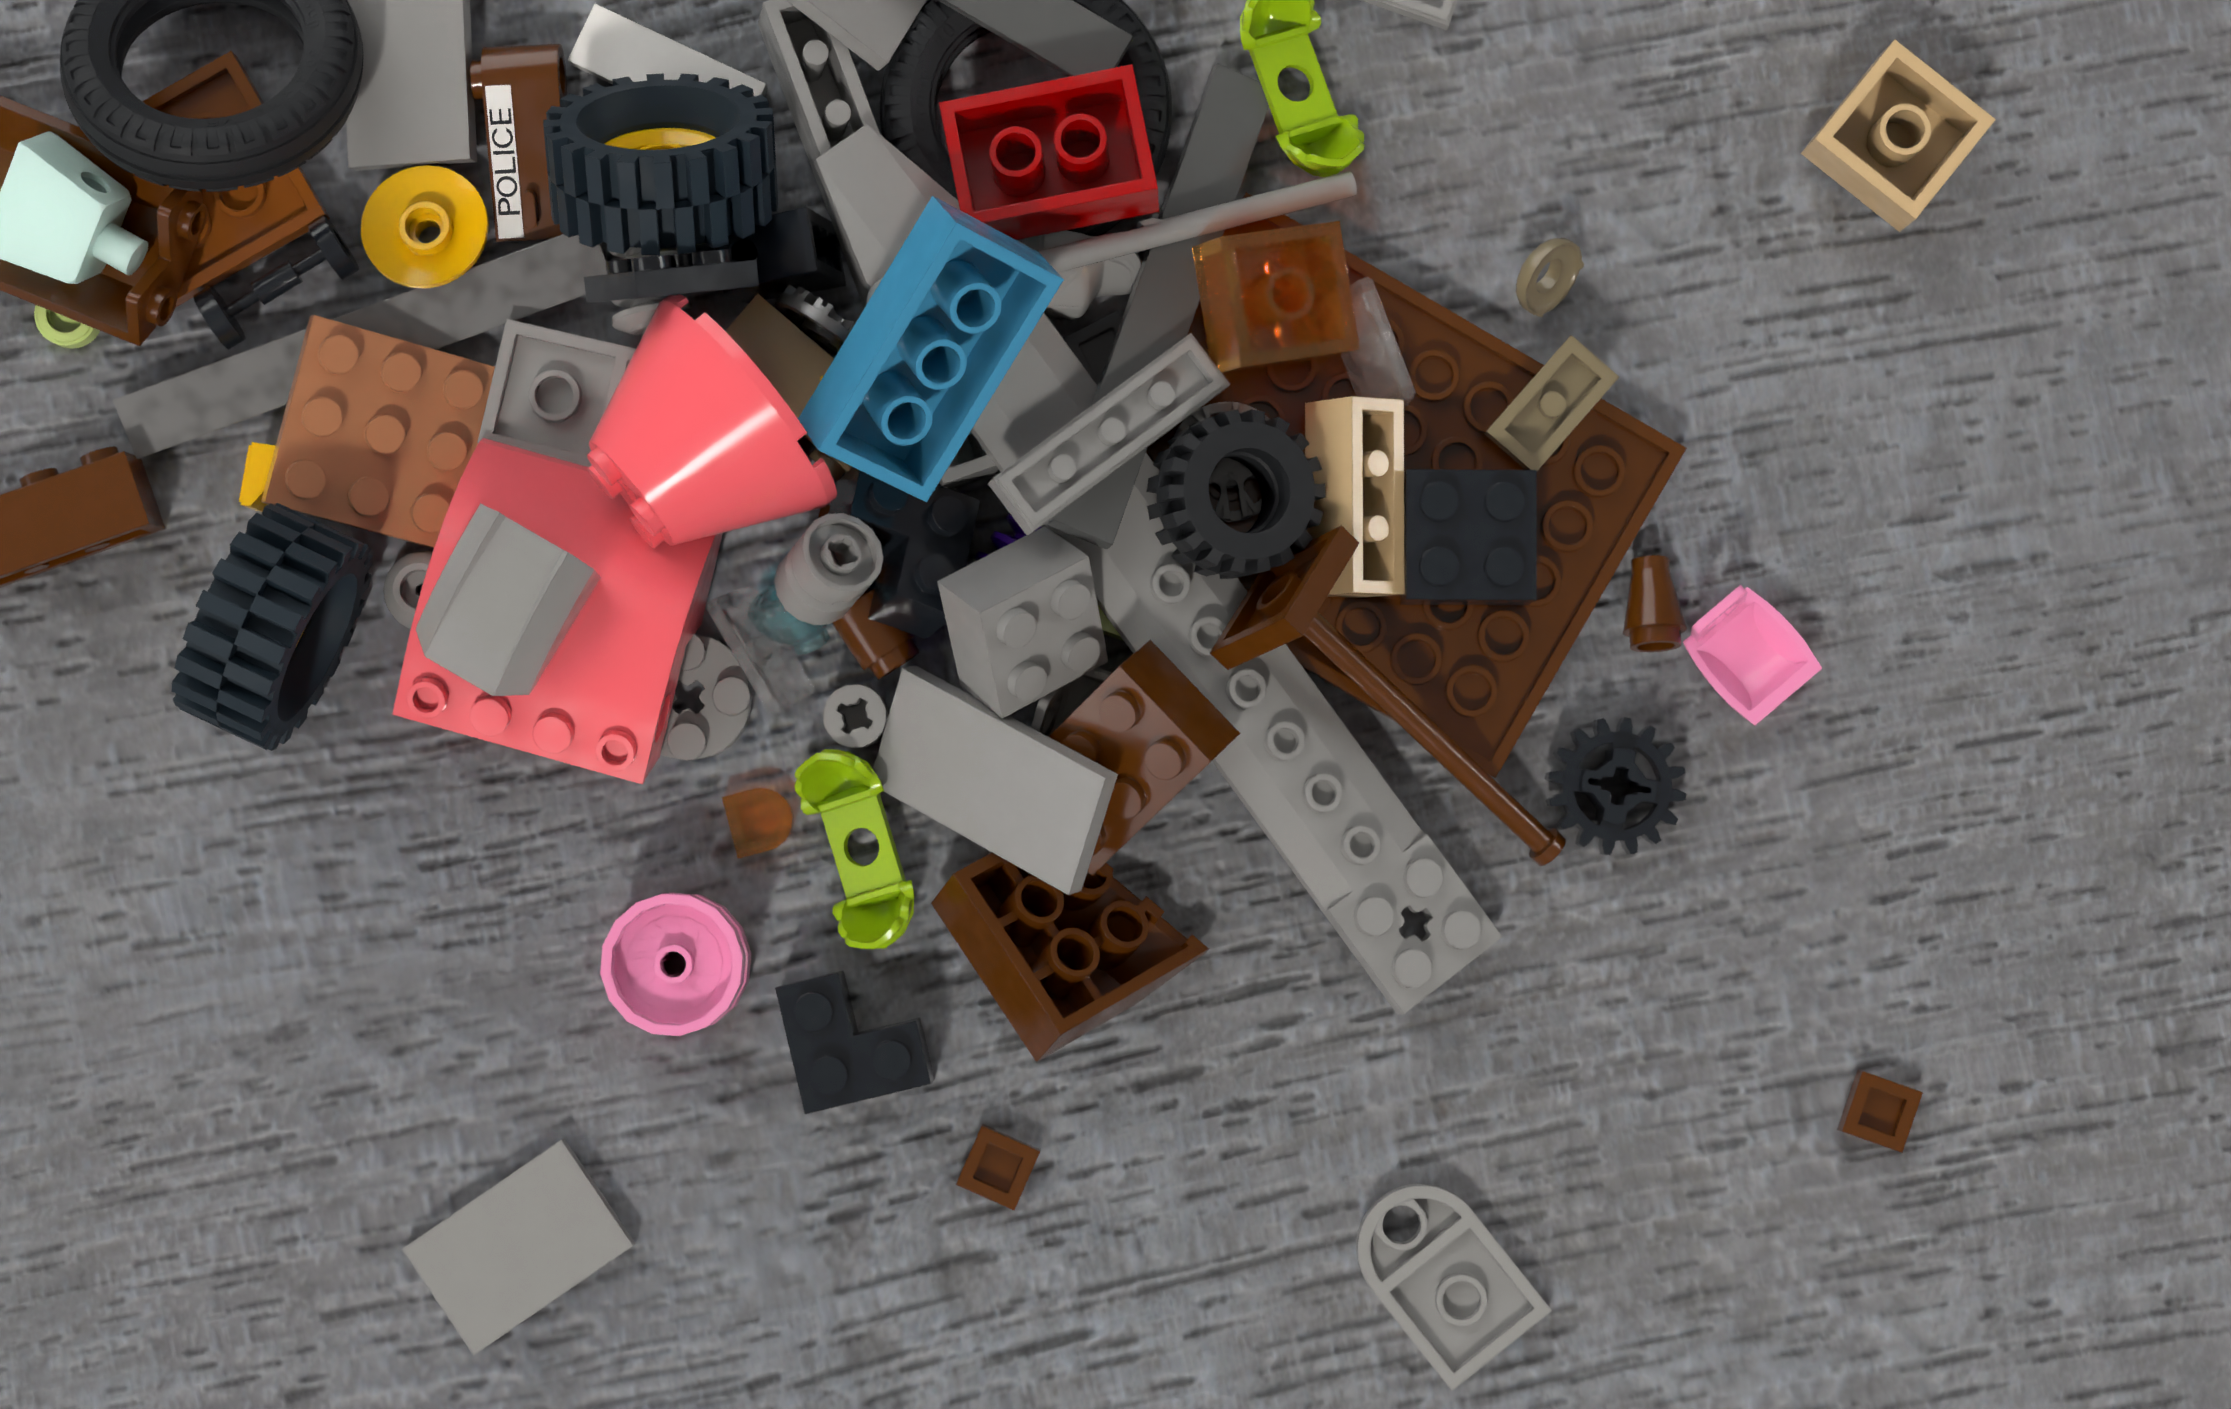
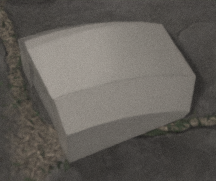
(503, 605)

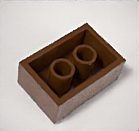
(1152, 733)

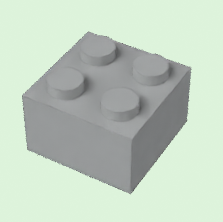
(1023, 621)

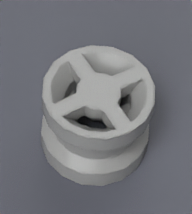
(863, 721)

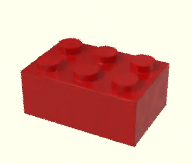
(1052, 154)

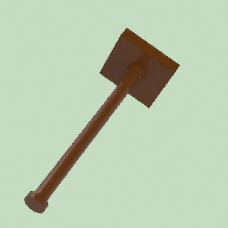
(1286, 606)

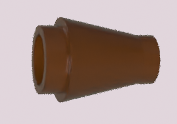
(1653, 609)

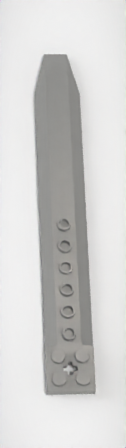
(1293, 753)

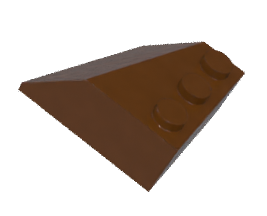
(1058, 957)

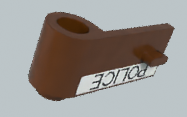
(516, 93)

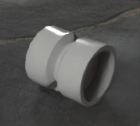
(828, 569)

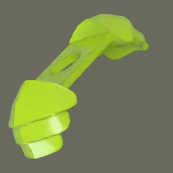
(1310, 128)
(849, 798)

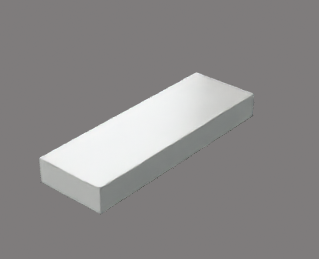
(621, 48)

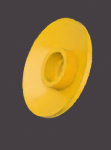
(407, 206)

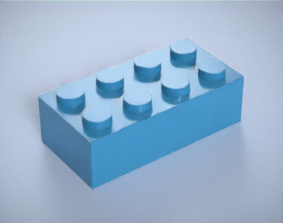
(929, 349)

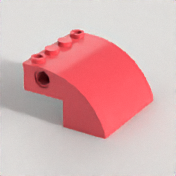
(618, 666)

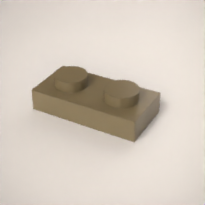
(1551, 405)

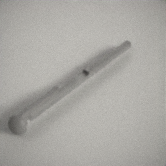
(1161, 232)

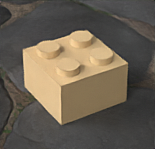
(1898, 136)

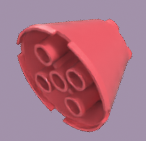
(701, 437)

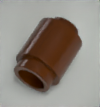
(874, 643)

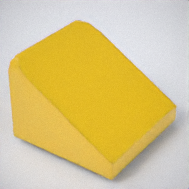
(255, 475)

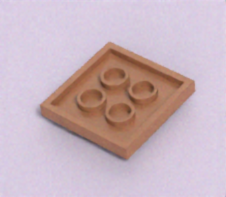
(376, 431)

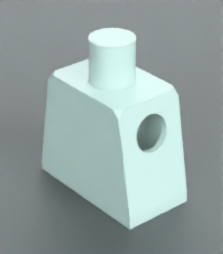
(64, 214)

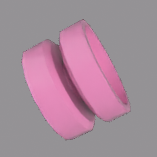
(714, 957)

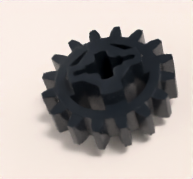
(1622, 757)

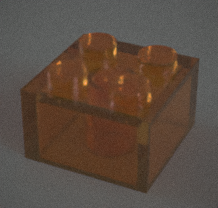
(1276, 297)

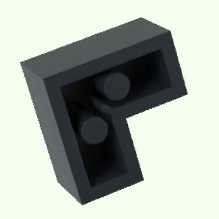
(918, 546)
(835, 1060)

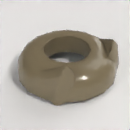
(1560, 277)

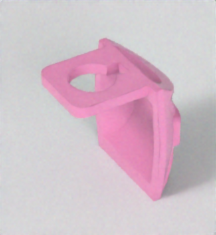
(1750, 654)

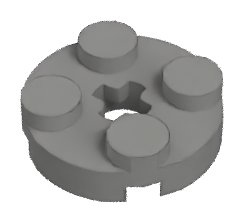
(725, 701)

